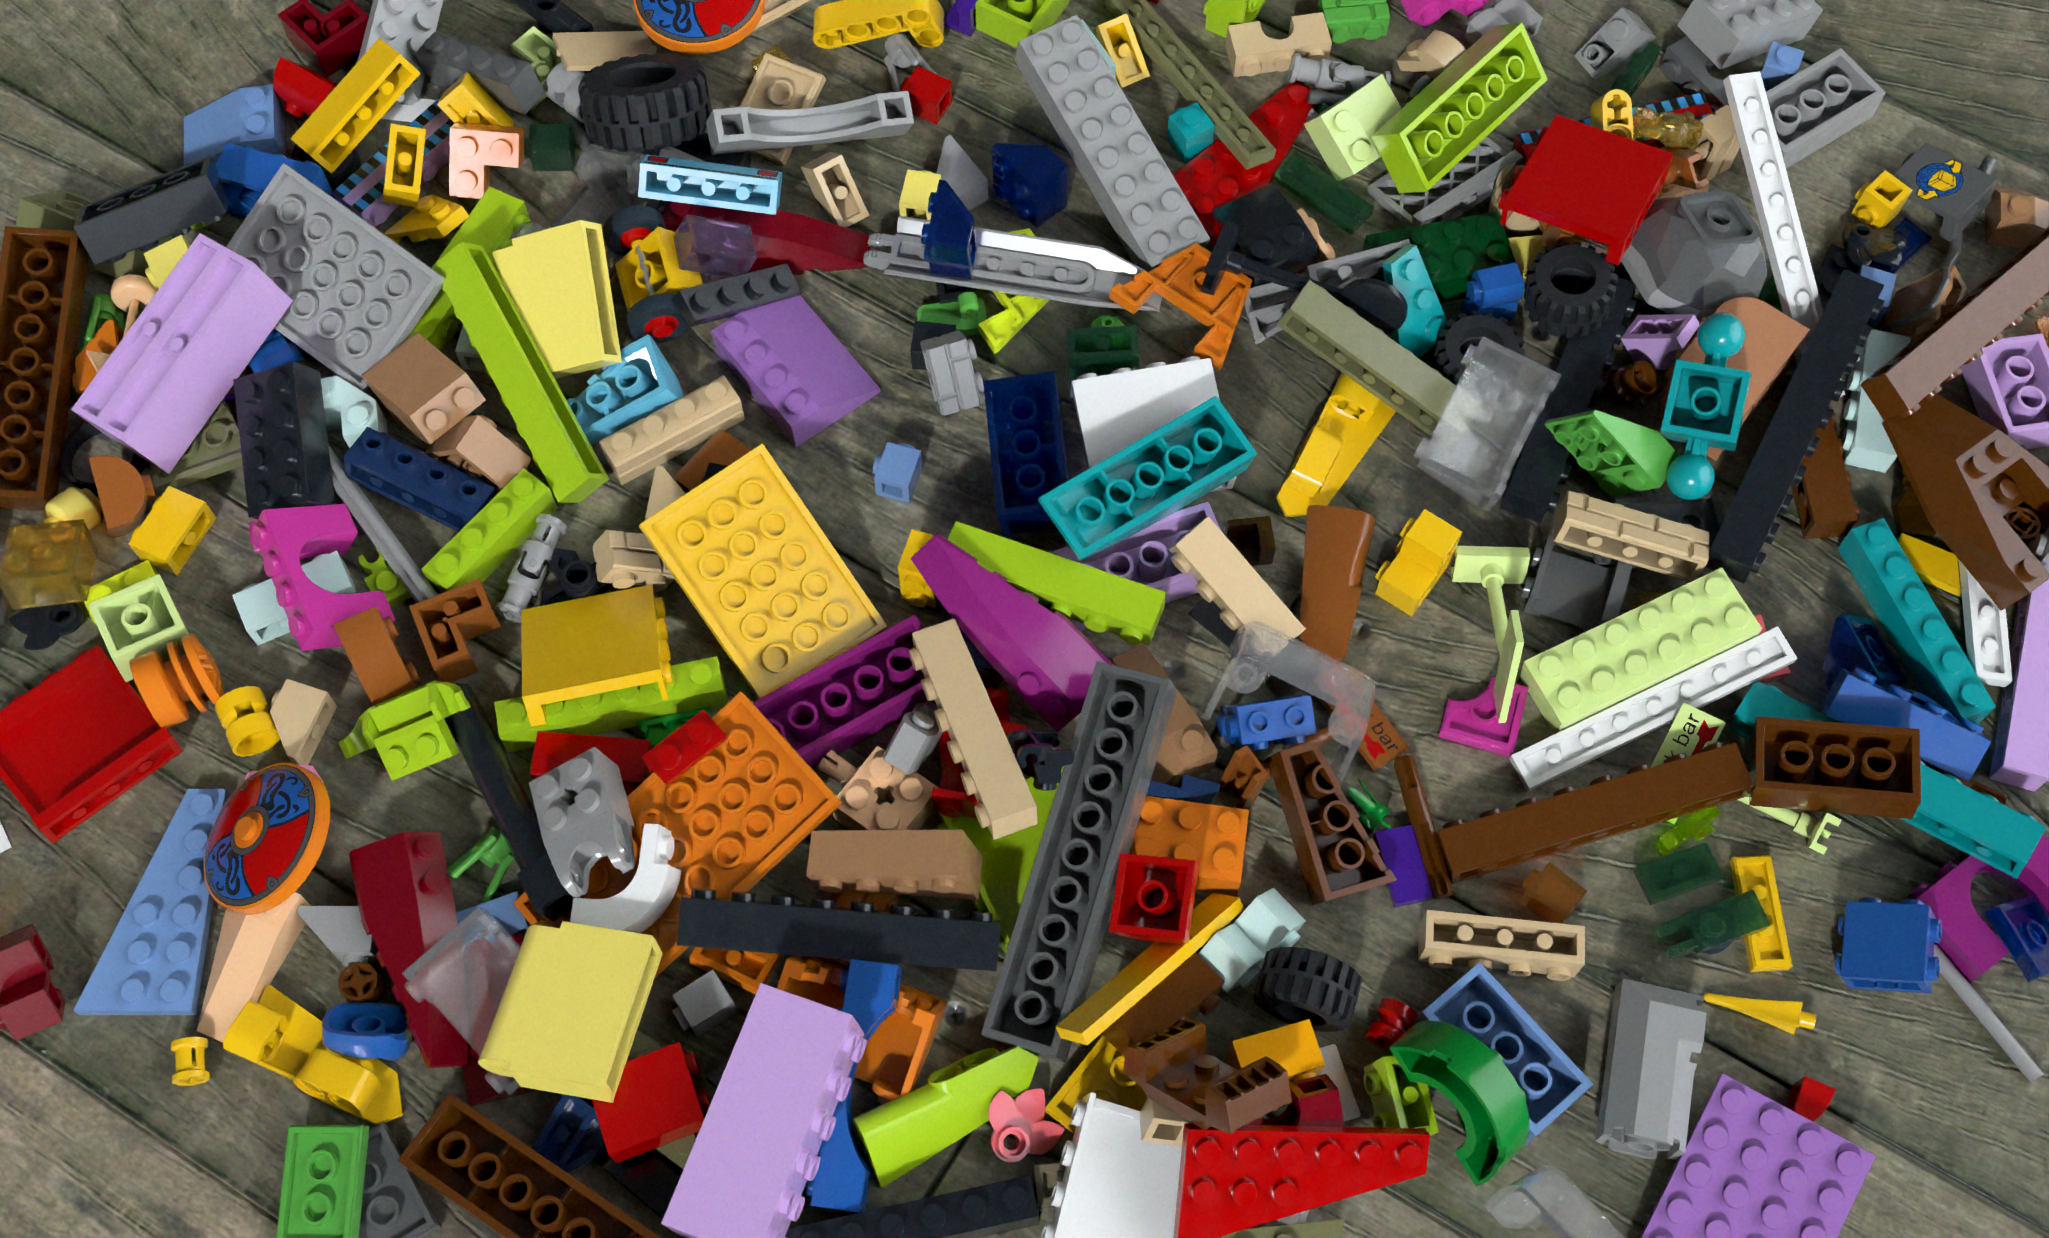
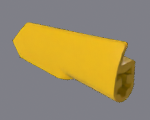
(1333, 447)
(290, 1043)

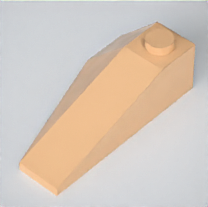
(247, 961)

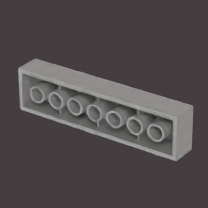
(1108, 143)

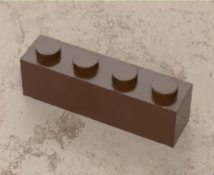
(1824, 492)

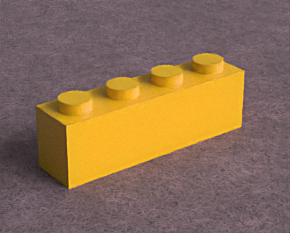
(355, 105)

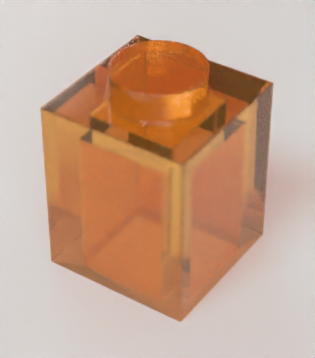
(1551, 894)

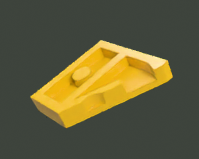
(430, 219)

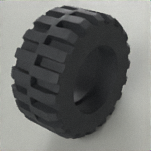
(645, 102)

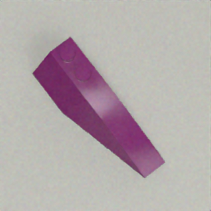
(1020, 638)

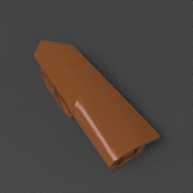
(1332, 575)

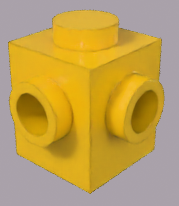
(1880, 200)

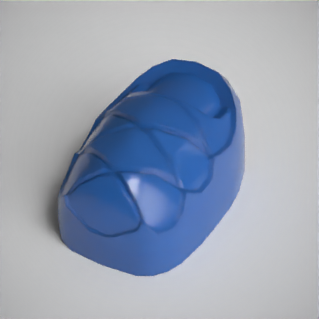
(367, 1031)

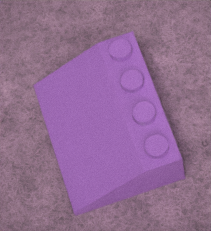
(793, 367)

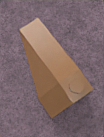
(2015, 217)
(1186, 743)

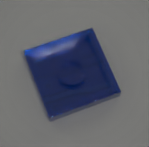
(2025, 932)

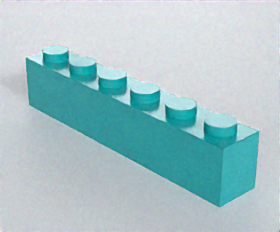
(1914, 621)

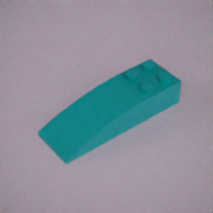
(1149, 479)

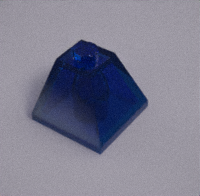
(1860, 645)

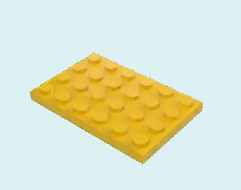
(762, 573)

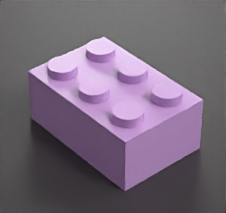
(2013, 388)

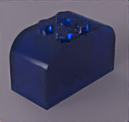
(1026, 448)

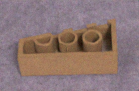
(896, 862)

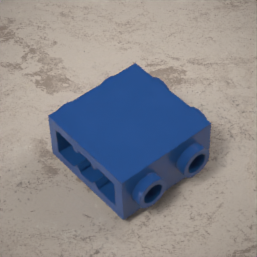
(1259, 721)
(1888, 946)

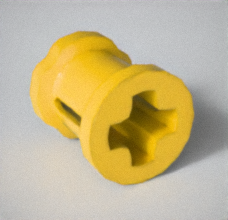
(190, 1061)

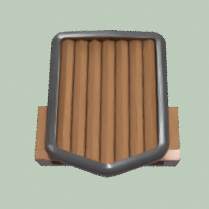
(1923, 302)

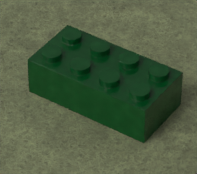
(1452, 250)

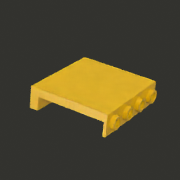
(593, 647)

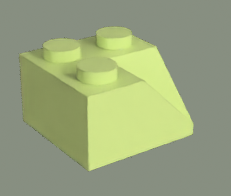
(138, 622)

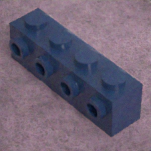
(416, 479)

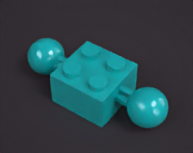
(1705, 405)

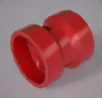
(1392, 1022)

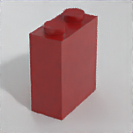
(653, 1103)

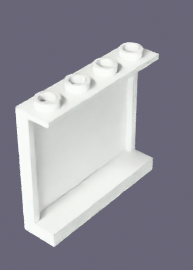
(1132, 404)
(1113, 1178)

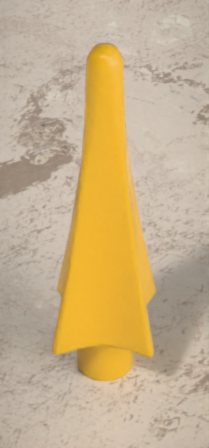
(1781, 1014)

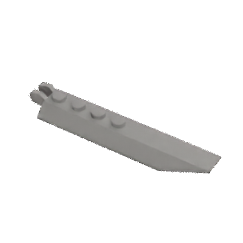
(1014, 265)

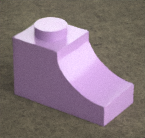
(1659, 337)

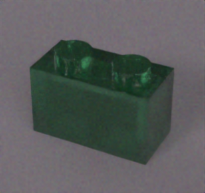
(1101, 350)

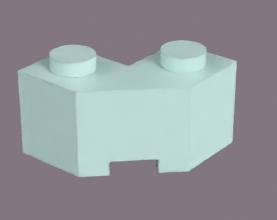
(350, 409)
(1241, 947)

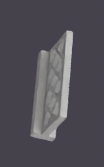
(1463, 195)

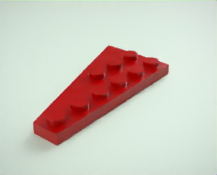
(1217, 175)
(1285, 1170)

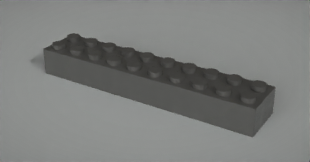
(1078, 860)

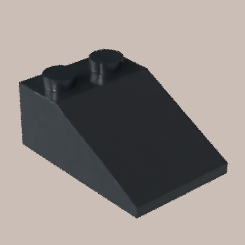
(1269, 231)

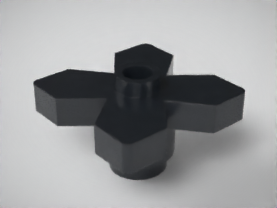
(576, 578)

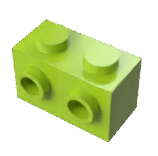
(1396, 1099)

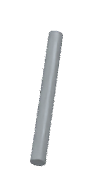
(1987, 1017)

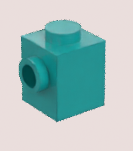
(1189, 131)

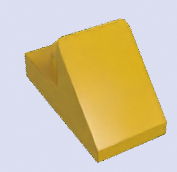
(1122, 46)

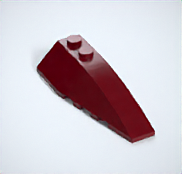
(785, 238)
(407, 910)

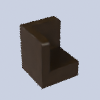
(1909, 515)
(1252, 539)

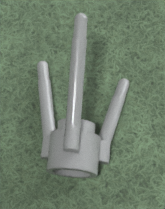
(902, 54)

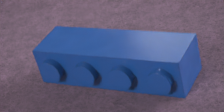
(1943, 741)

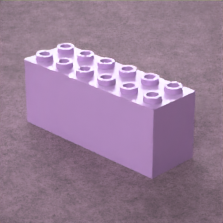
(183, 353)
(767, 1120)

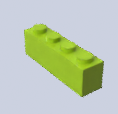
(491, 534)

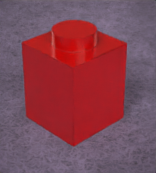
(928, 94)

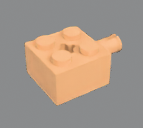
(874, 783)

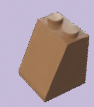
(422, 388)

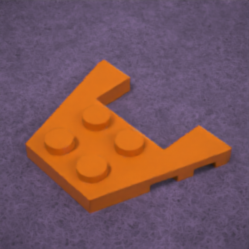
(1180, 283)

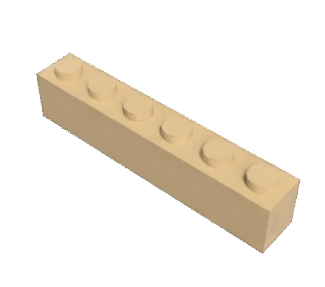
(974, 730)

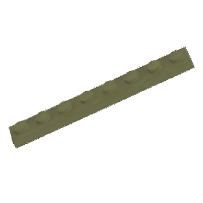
(1195, 82)

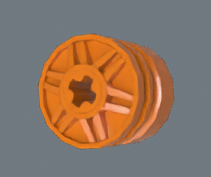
(181, 679)

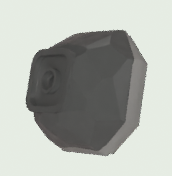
(1696, 254)

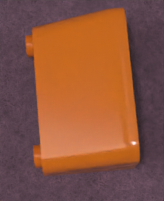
(899, 1044)

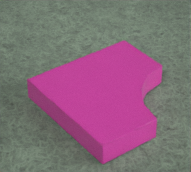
(1476, 721)

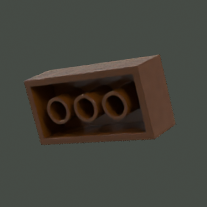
(1835, 767)

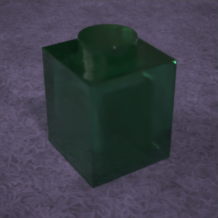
(550, 147)

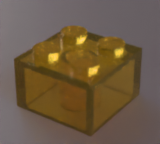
(47, 564)

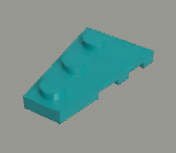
(1425, 315)

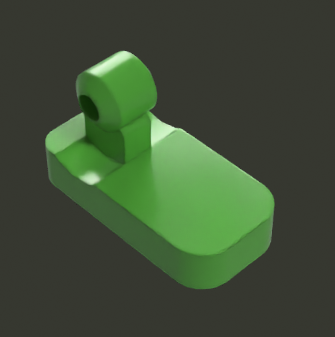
(964, 314)

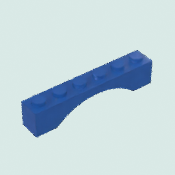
(843, 1173)

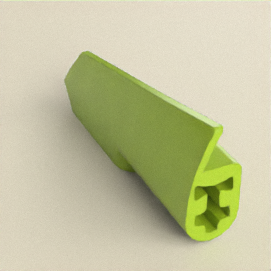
(942, 1112)

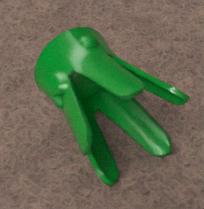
(1375, 811)

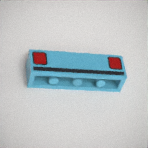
(710, 184)

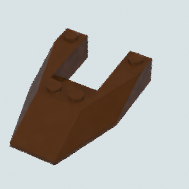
(1966, 484)

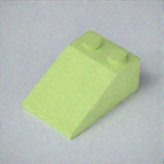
(1346, 127)

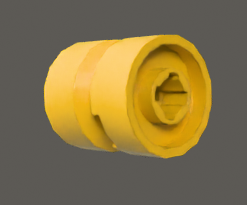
(247, 721)

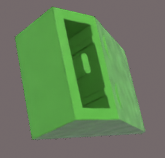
(1615, 451)

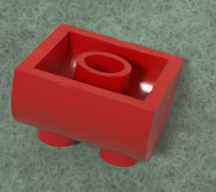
(300, 87)
(1154, 898)

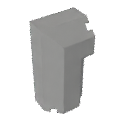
(1649, 1069)

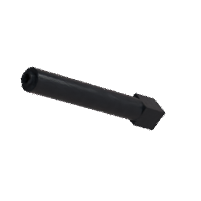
(509, 807)

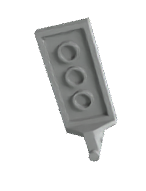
(404, 28)

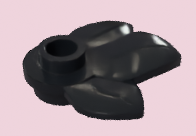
(1870, 245)
(44, 623)

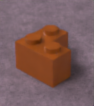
(447, 625)

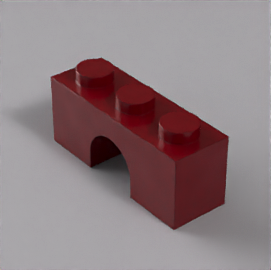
(1313, 1104)

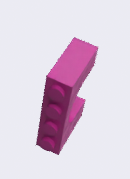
(301, 533)

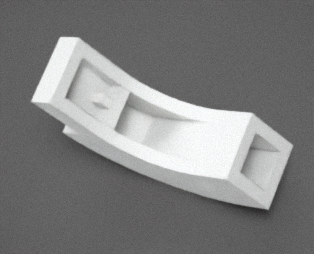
(644, 897)

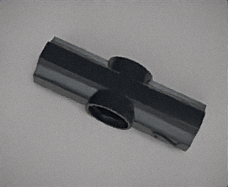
(554, 16)

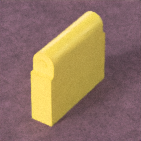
(563, 295)
(572, 1009)

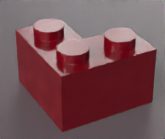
(328, 39)

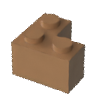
(480, 451)

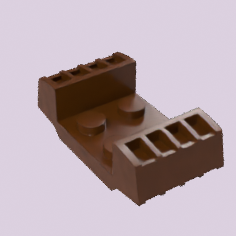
(1200, 1087)

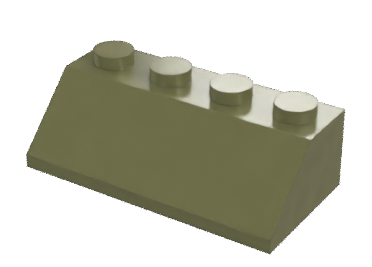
(59, 212)

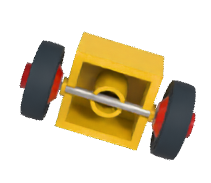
(648, 272)

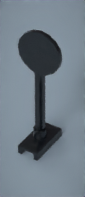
(1370, 298)

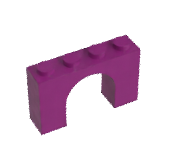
(1965, 935)

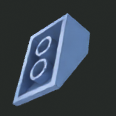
(241, 118)

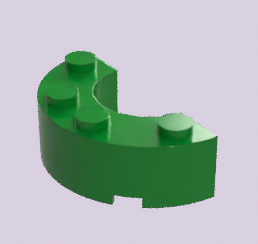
(1478, 1088)

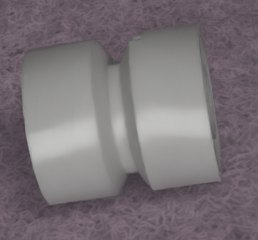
(562, 88)

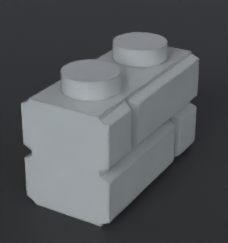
(952, 372)

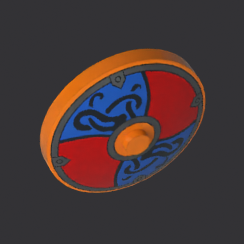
(698, 24)
(267, 838)

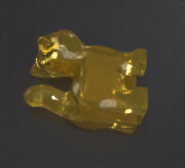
(1668, 127)

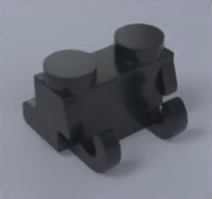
(1039, 758)

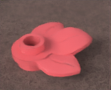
(1025, 1121)

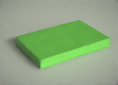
(323, 1181)

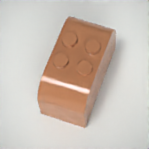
(1766, 353)

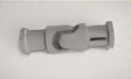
(1343, 76)
(536, 555)

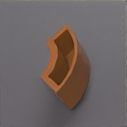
(375, 655)

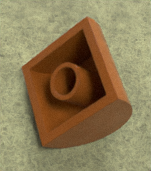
(122, 493)

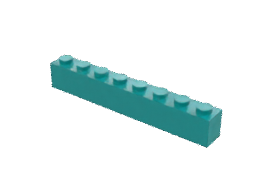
(1947, 807)

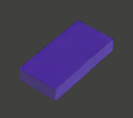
(1402, 856)

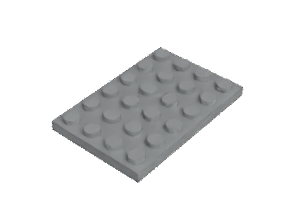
(347, 280)

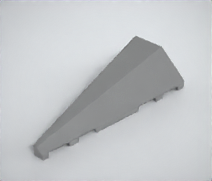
(1269, 301)

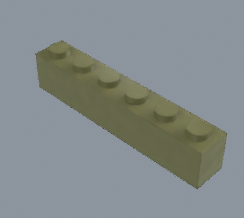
(1367, 356)

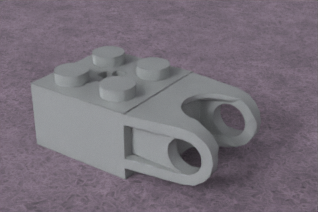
(584, 818)

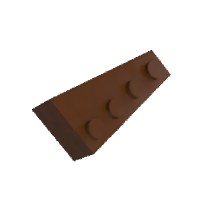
(1324, 827)

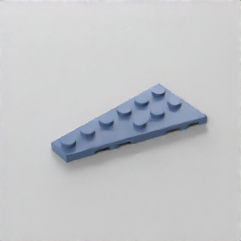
(163, 935)

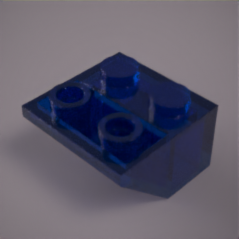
(1030, 180)
(950, 235)

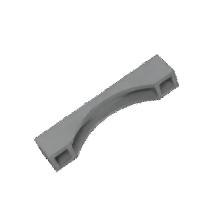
(761, 129)

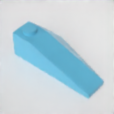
(626, 391)

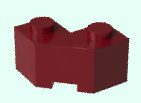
(26, 988)

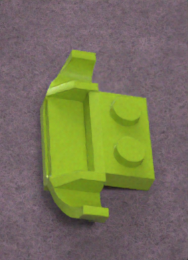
(409, 728)

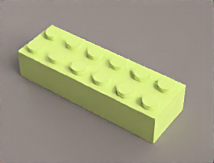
(1638, 650)

